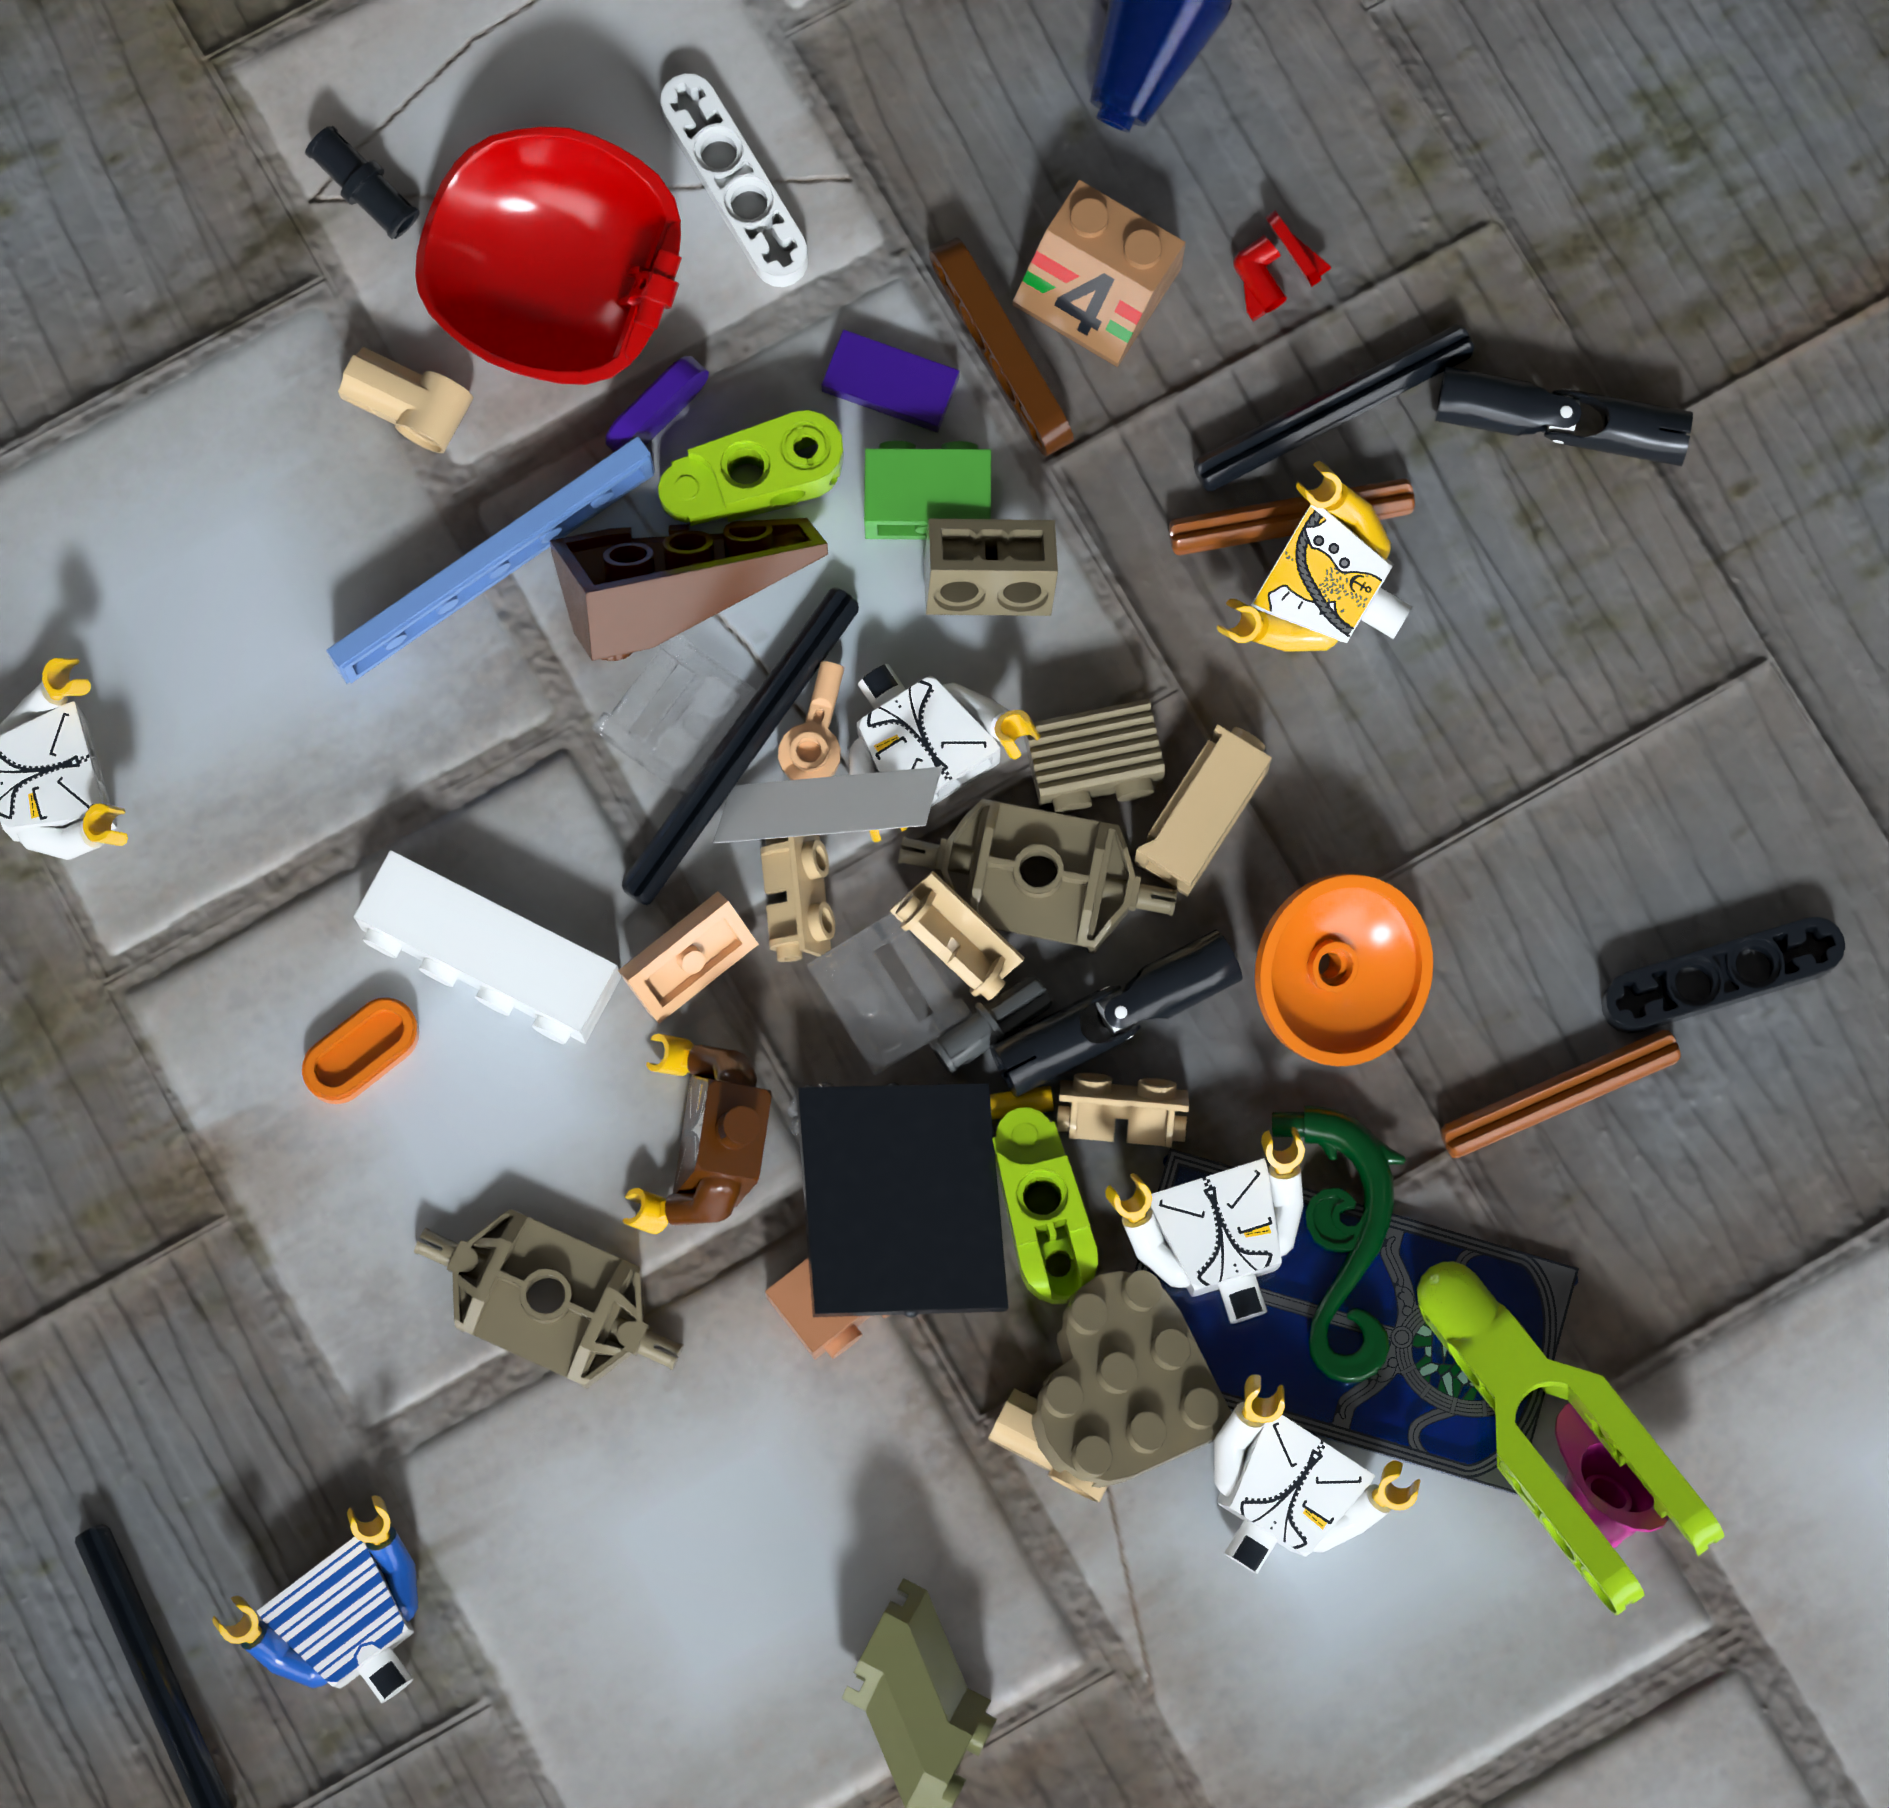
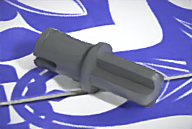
(991, 1024)

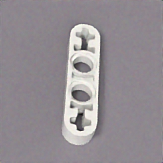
(729, 182)

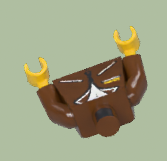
(719, 1137)

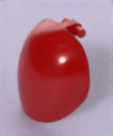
(550, 254)

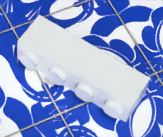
(487, 948)

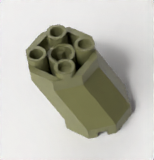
(919, 1702)

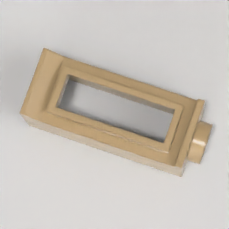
(1204, 808)

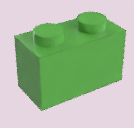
(917, 485)

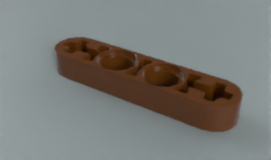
(1001, 347)

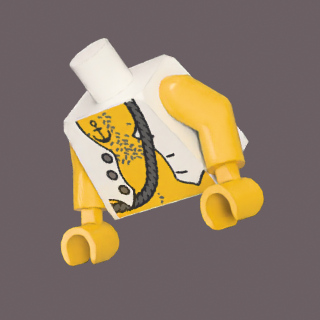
(1324, 577)

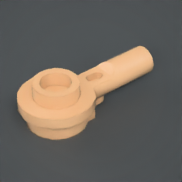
(811, 747)

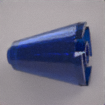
(1147, 53)

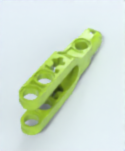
(1507, 1367)

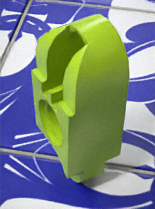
(701, 487)
(1031, 1155)

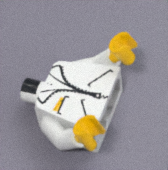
(933, 728)
(51, 772)
(1220, 1227)
(1293, 1484)

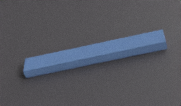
(492, 561)

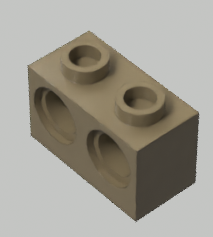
(990, 567)

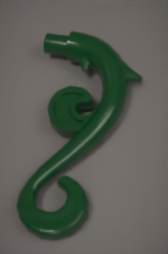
(1363, 1242)

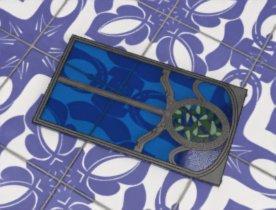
(1420, 1399)

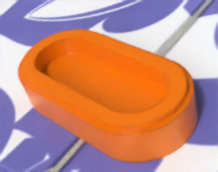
(360, 1050)

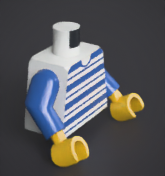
(339, 1615)

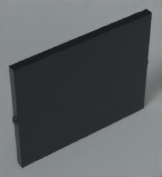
(901, 1200)

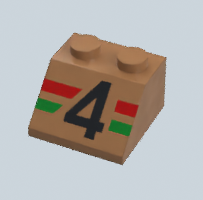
(1099, 273)

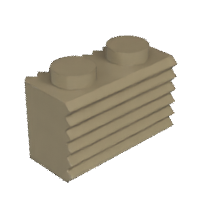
(1095, 756)

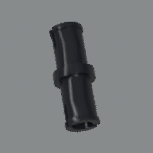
(362, 182)

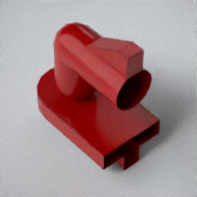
(1260, 287)

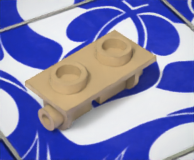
(805, 919)
(957, 935)
(1099, 1103)

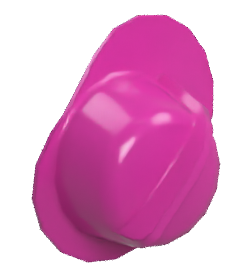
(1602, 1488)

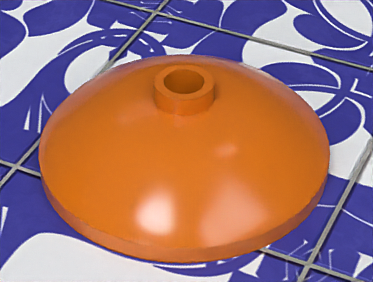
(1374, 975)

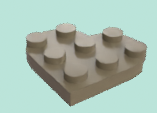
(1127, 1385)

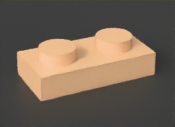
(688, 957)

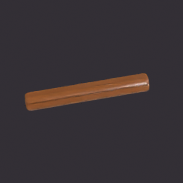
(1275, 518)
(1560, 1093)

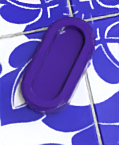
(658, 403)

